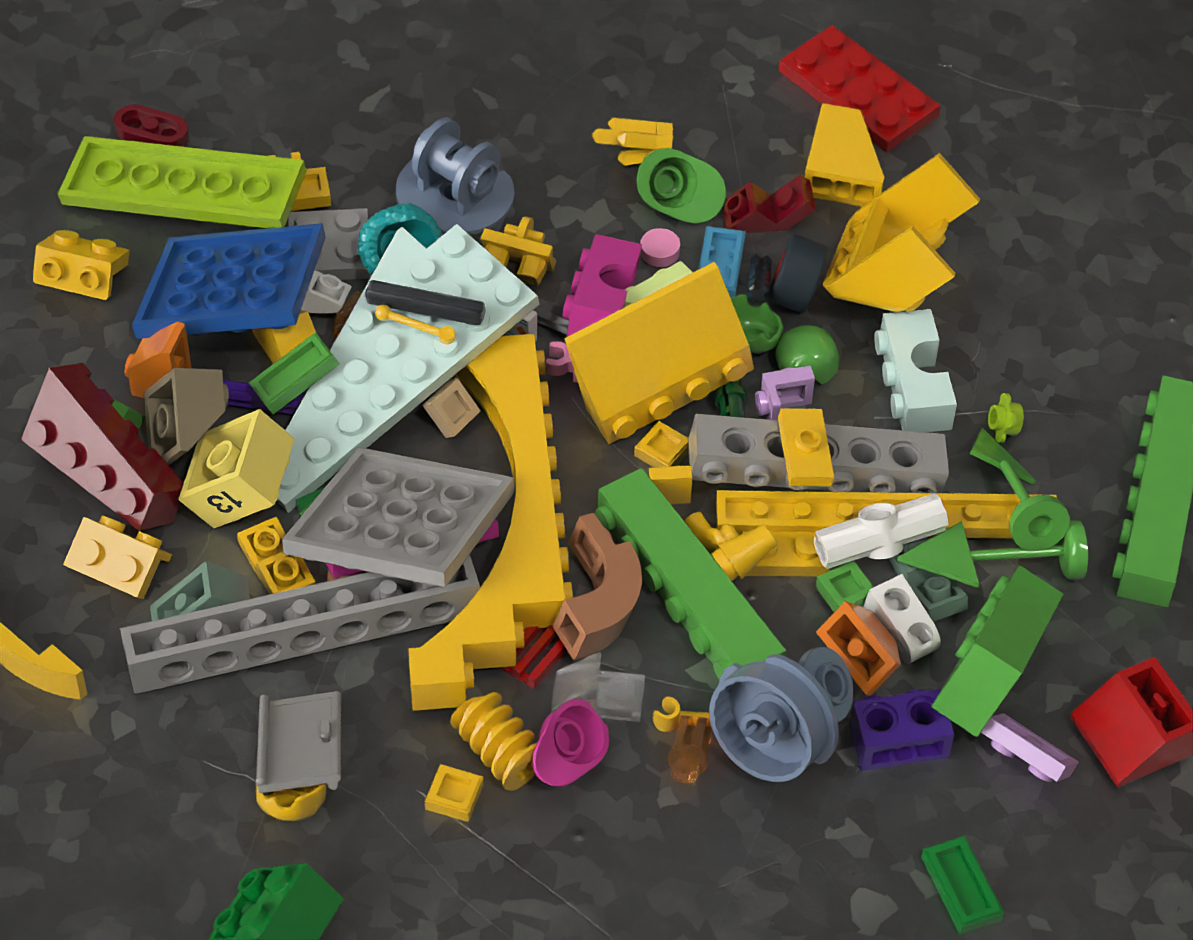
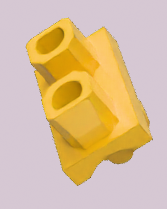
(521, 246)

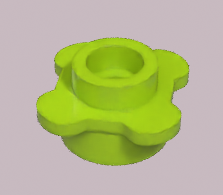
(1005, 418)

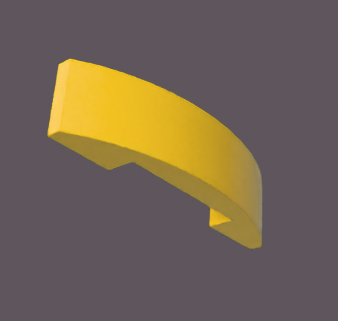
(48, 671)

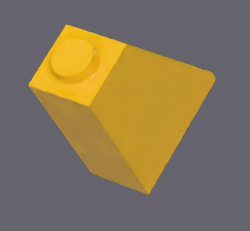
(843, 158)

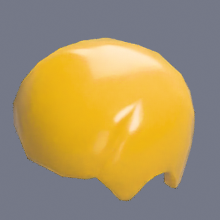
(292, 803)

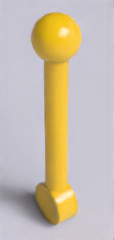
(446, 334)

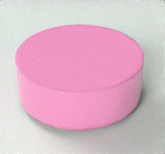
(660, 247)

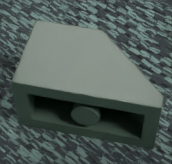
(201, 589)

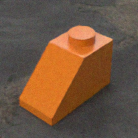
(157, 357)
(863, 645)

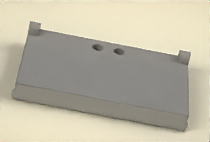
(299, 742)

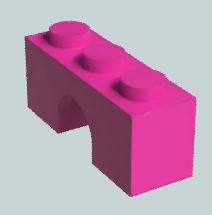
(601, 281)

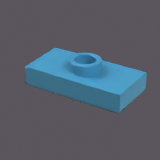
(726, 250)

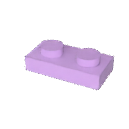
(1014, 739)

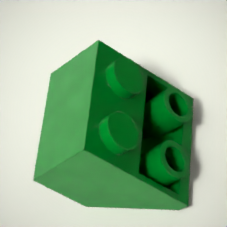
(278, 905)

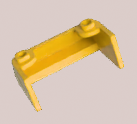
(892, 240)

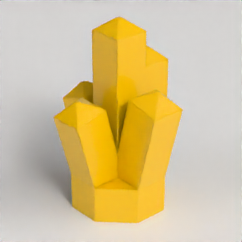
(640, 135)

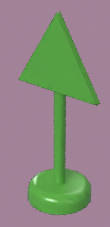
(1038, 519)
(951, 557)

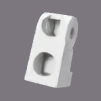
(904, 618)

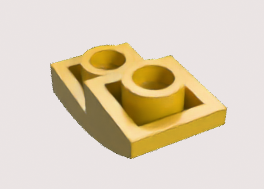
(265, 553)

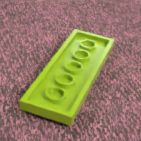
(183, 182)

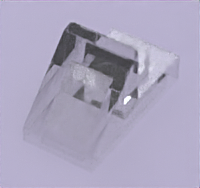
(609, 693)

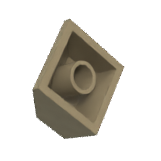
(183, 409)

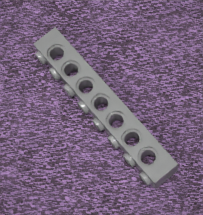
(288, 625)

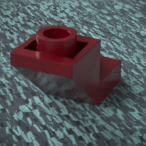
(758, 211)

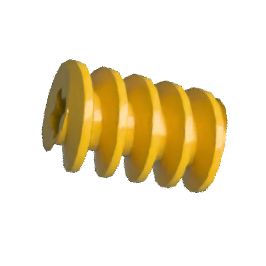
(497, 738)

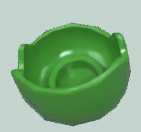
(759, 324)
(808, 347)

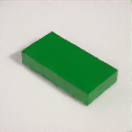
(962, 885)

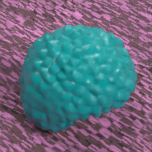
(382, 227)

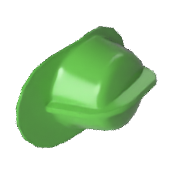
(680, 185)

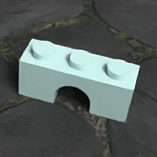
(919, 398)

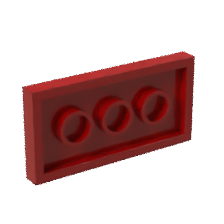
(848, 76)

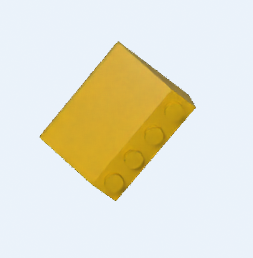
(659, 354)

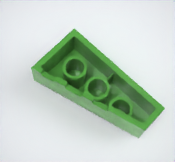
(997, 649)

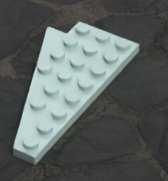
(393, 366)

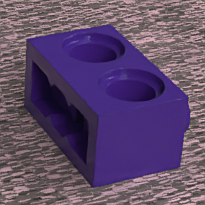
(903, 738)

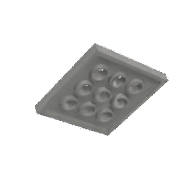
(399, 516)

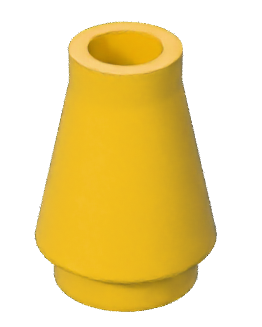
(743, 552)

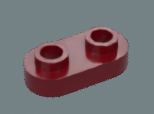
(150, 126)

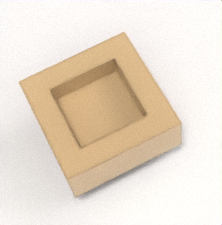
(451, 408)

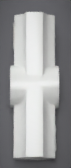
(880, 531)

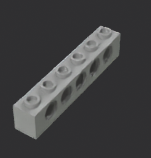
(861, 457)

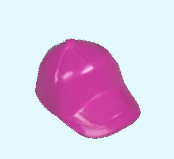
(570, 743)

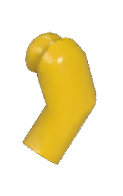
(706, 534)

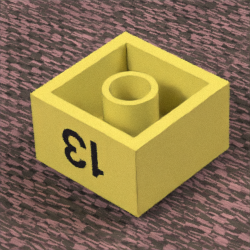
(237, 469)

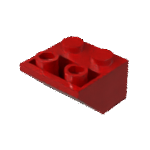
(1137, 722)

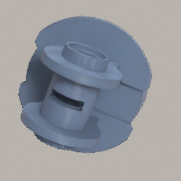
(456, 181)
(781, 713)

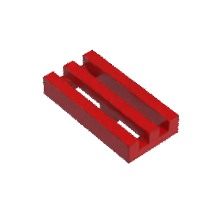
(545, 665)

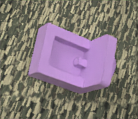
(784, 390)

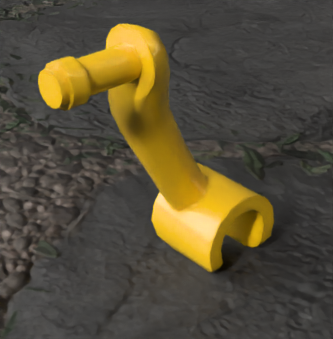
(669, 722)

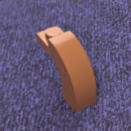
(597, 618)

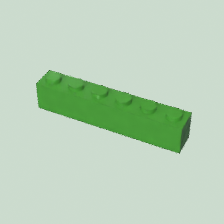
(1161, 500)
(685, 574)

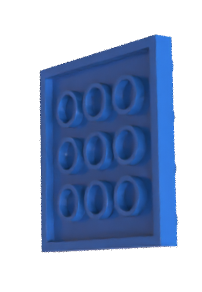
(231, 280)

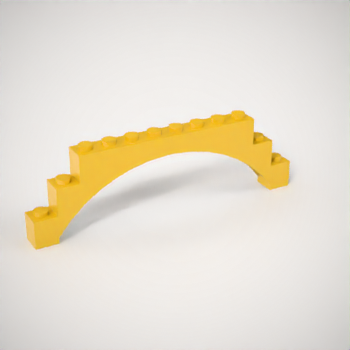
(527, 577)

